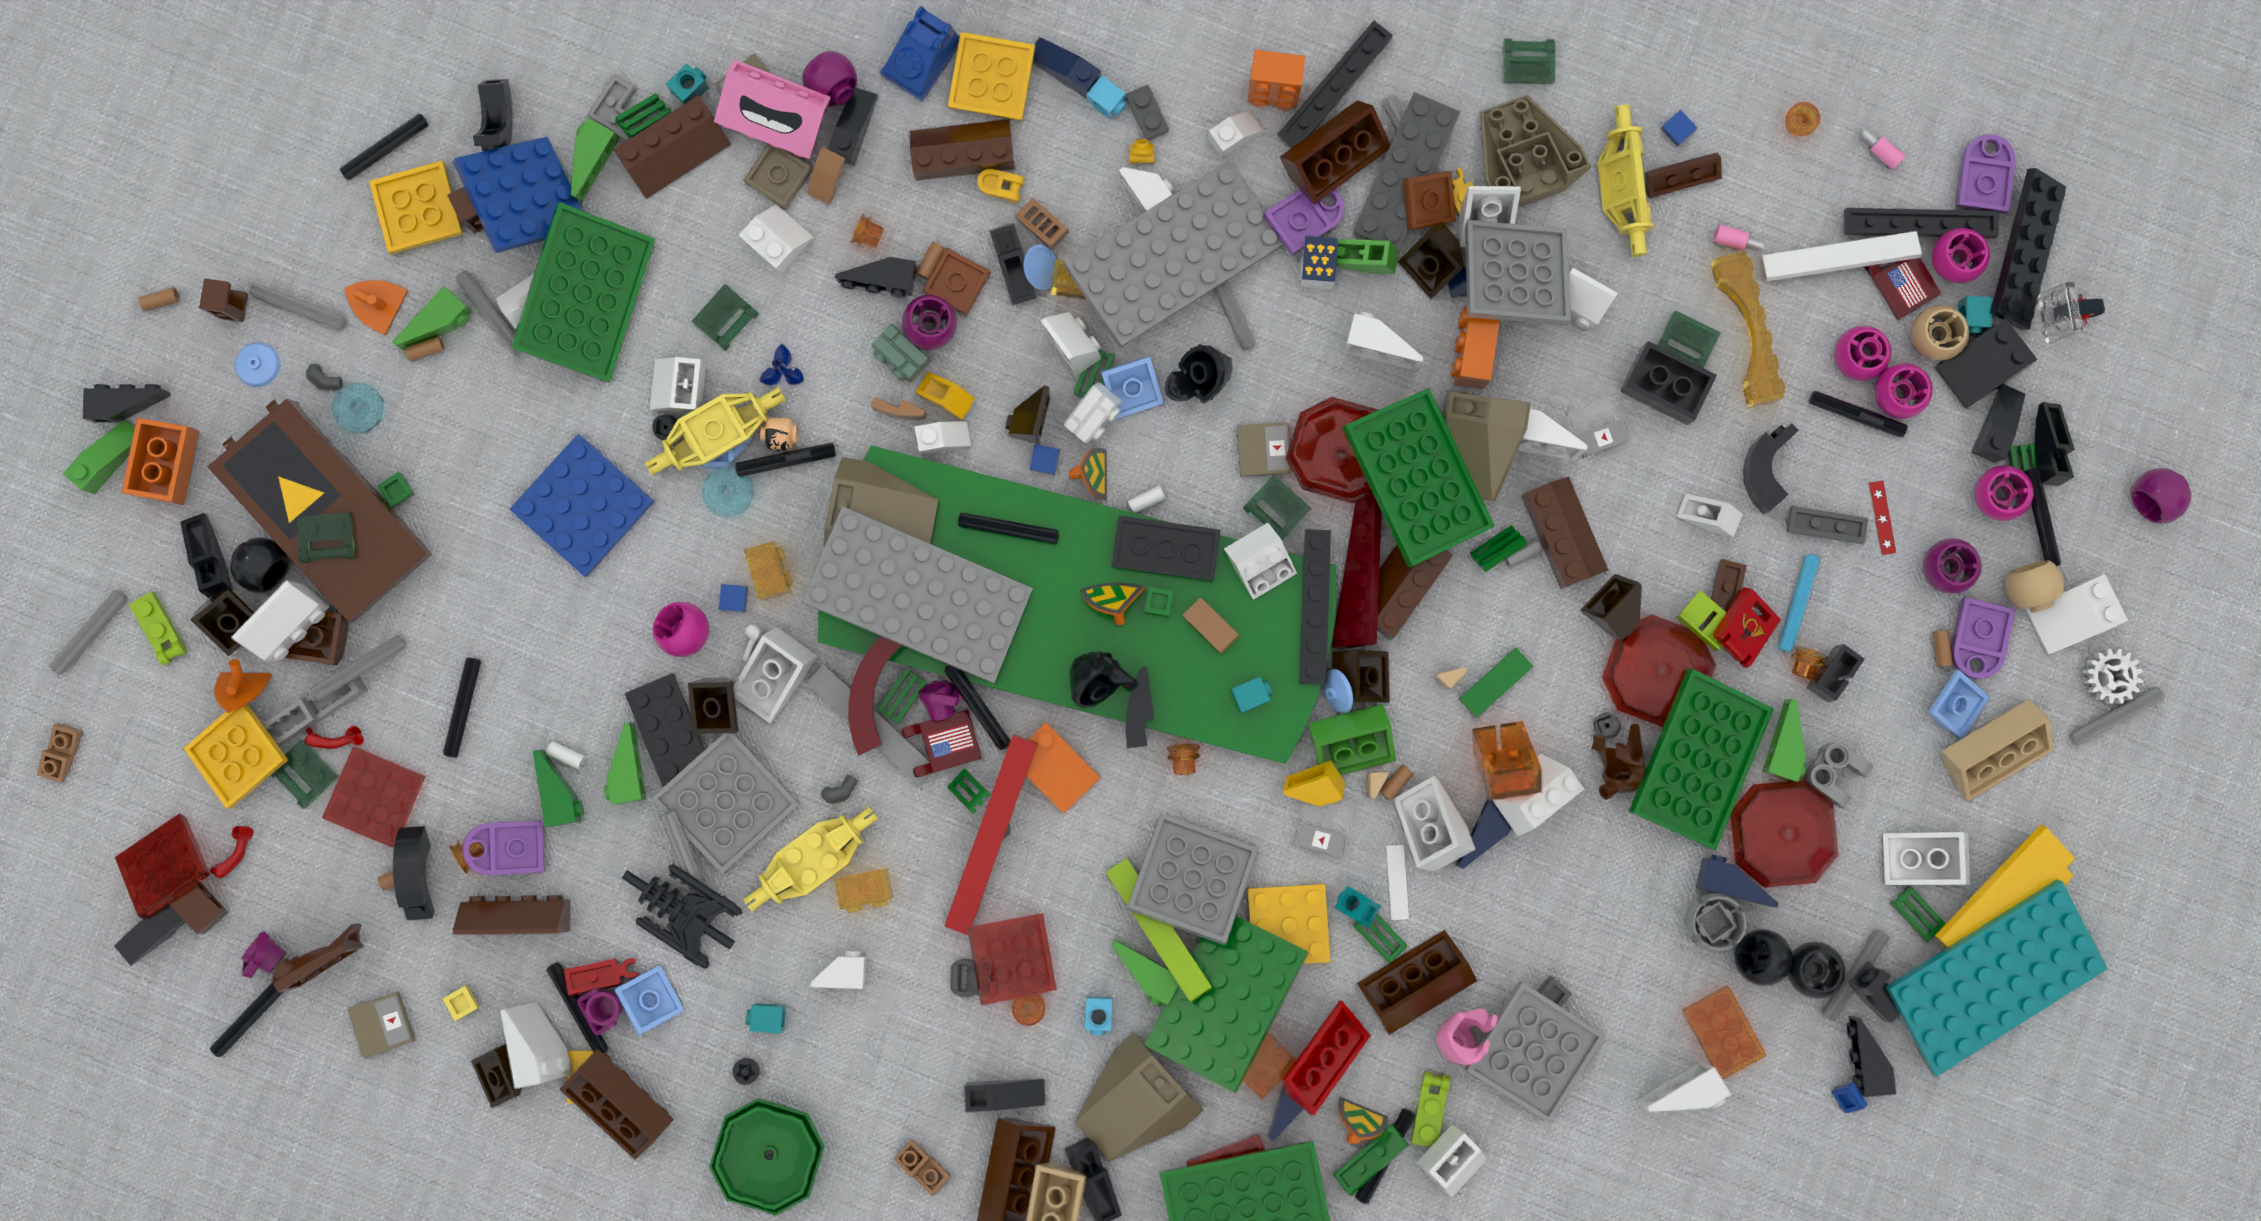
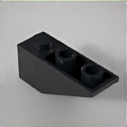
(887, 275)
(117, 404)
(1872, 1069)
(1003, 1094)

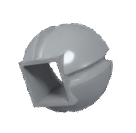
(1724, 938)

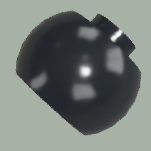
(259, 564)
(1803, 957)
(1753, 958)

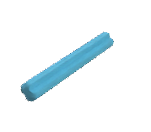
(1799, 603)

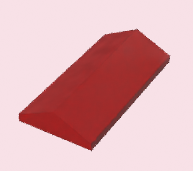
(1325, 1059)

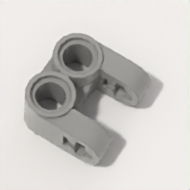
(1830, 770)

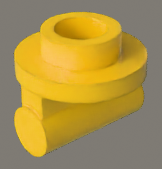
(1141, 151)

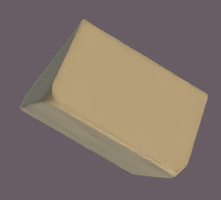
(1450, 678)
(1375, 782)

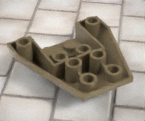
(1529, 150)
(1486, 435)
(882, 498)
(1134, 1102)

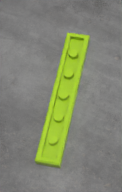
(1162, 937)

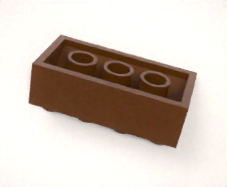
(672, 147)
(961, 149)
(1336, 151)
(1564, 532)
(1404, 588)
(513, 916)
(1417, 982)
(616, 1104)
(1012, 1167)

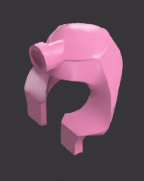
(1457, 1041)

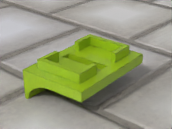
(1697, 612)

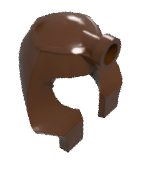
(1623, 764)

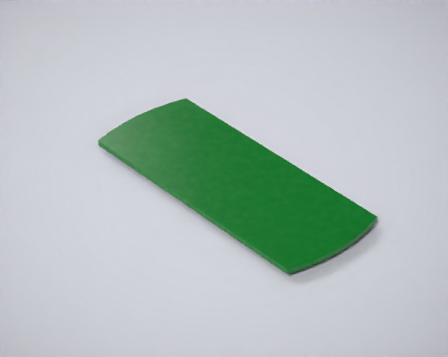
(1185, 672)

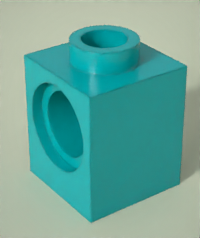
(677, 83)
(1977, 313)
(1251, 694)
(1363, 913)
(766, 1018)

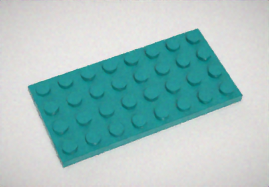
(1996, 977)

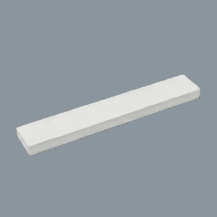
(1841, 256)

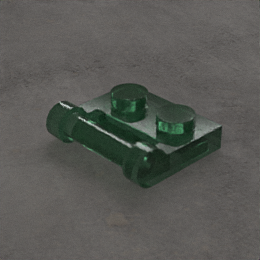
(1528, 68)
(719, 312)
(1691, 334)
(1282, 501)
(325, 528)
(310, 768)

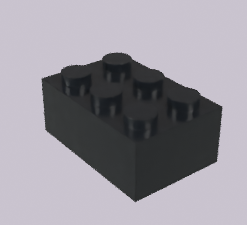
(1668, 383)

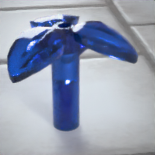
(781, 360)

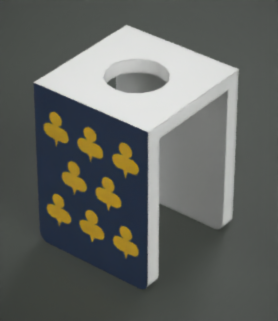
(1318, 262)

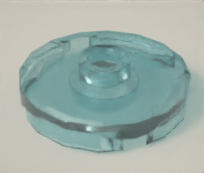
(370, 411)
(731, 504)

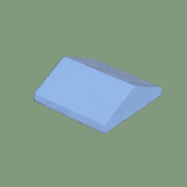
(1134, 385)
(1958, 705)
(649, 1000)

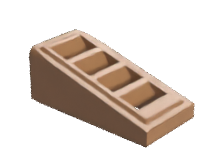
(1056, 237)

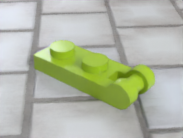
(158, 627)
(1430, 1109)

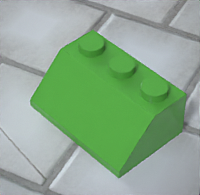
(1354, 739)

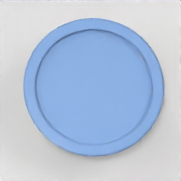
(1039, 266)
(257, 364)
(1338, 691)

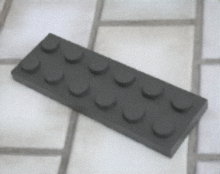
(1412, 153)

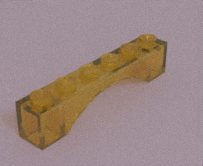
(1735, 279)

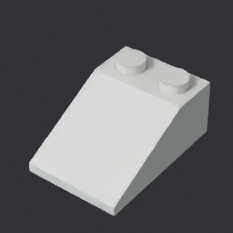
(1488, 204)
(1377, 342)
(1550, 439)
(2078, 614)
(773, 673)
(1433, 825)
(1926, 858)
(533, 1046)
(1693, 1089)

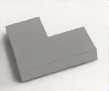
(611, 104)

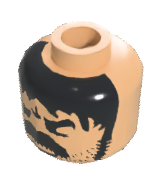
(779, 434)

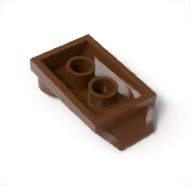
(323, 641)
(297, 971)

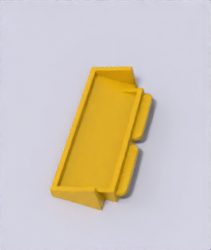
(2029, 869)

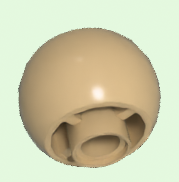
(1951, 323)
(2034, 586)

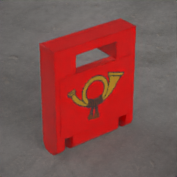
(1743, 631)

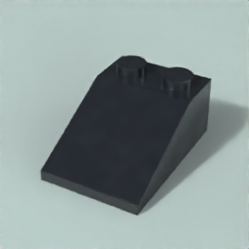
(1986, 364)

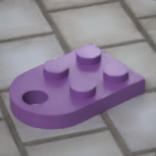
(1986, 177)
(1298, 218)
(1981, 634)
(506, 848)

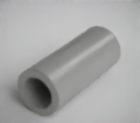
(1525, 553)

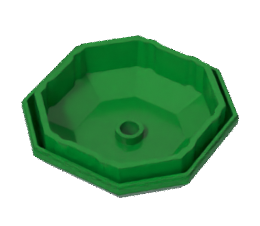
(746, 1172)

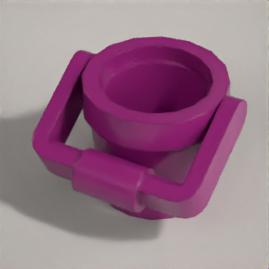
(939, 700)
(261, 954)
(600, 1009)

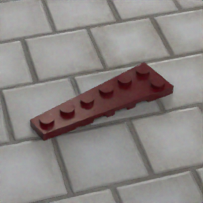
(1360, 585)

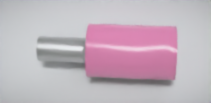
(1883, 149)
(1735, 238)

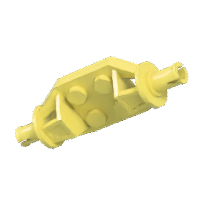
(1623, 181)
(714, 430)
(811, 859)

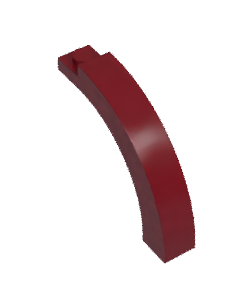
(860, 707)

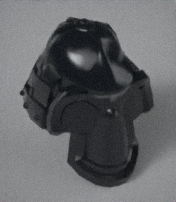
(1201, 375)
(1097, 677)

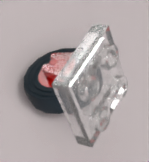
(2066, 312)

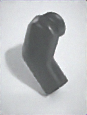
(318, 379)
(840, 793)

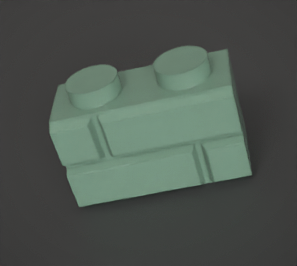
(900, 354)

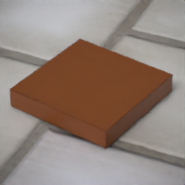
(1429, 199)
(957, 281)

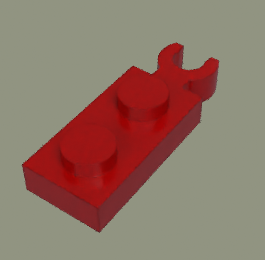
(597, 975)

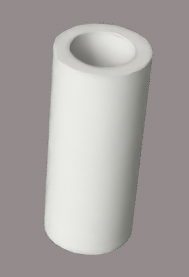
(1146, 499)
(565, 755)

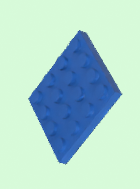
(515, 191)
(582, 505)

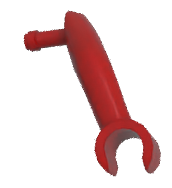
(352, 735)
(242, 834)

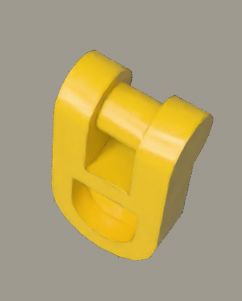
(991, 183)

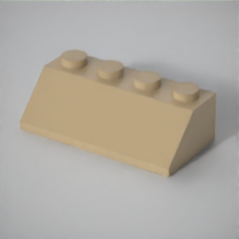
(1998, 749)
(1056, 1193)

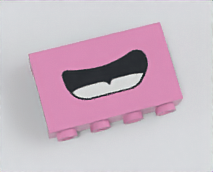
(771, 109)

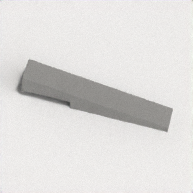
(309, 711)

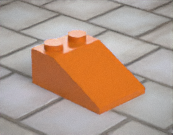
(1059, 769)

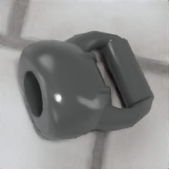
(971, 983)

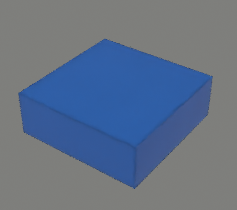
(1678, 128)
(1044, 459)
(733, 598)
(1849, 1097)

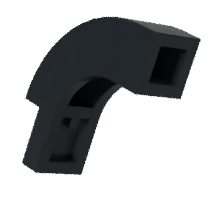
(496, 115)
(1757, 469)
(409, 873)
(1870, 987)

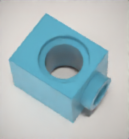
(1107, 98)
(1104, 1004)

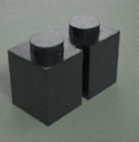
(1840, 663)

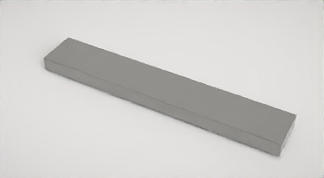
(894, 745)

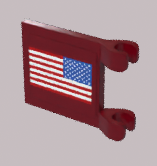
(1904, 285)
(947, 742)

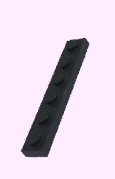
(1336, 84)
(1924, 221)
(1315, 606)

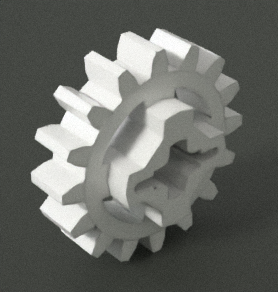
(2102, 679)

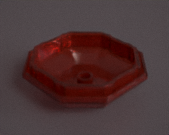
(1315, 450)
(1634, 664)
(1760, 837)

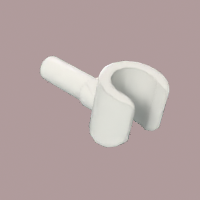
(754, 633)

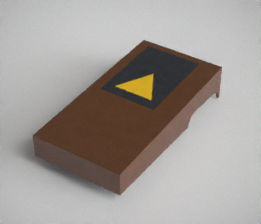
(294, 471)

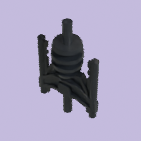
(688, 917)

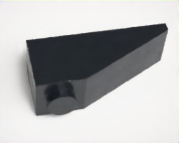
(853, 125)
(2000, 425)

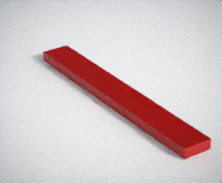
(991, 834)

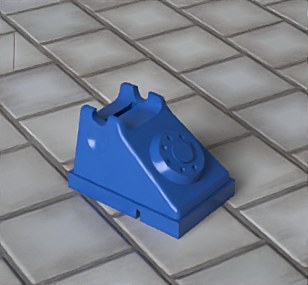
(921, 54)

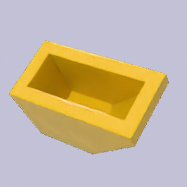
(945, 395)
(1316, 785)

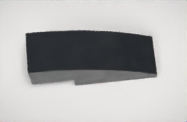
(1011, 263)
(2053, 445)
(205, 555)
(1138, 710)
(149, 934)
(1098, 1187)

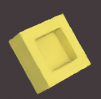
(461, 1003)

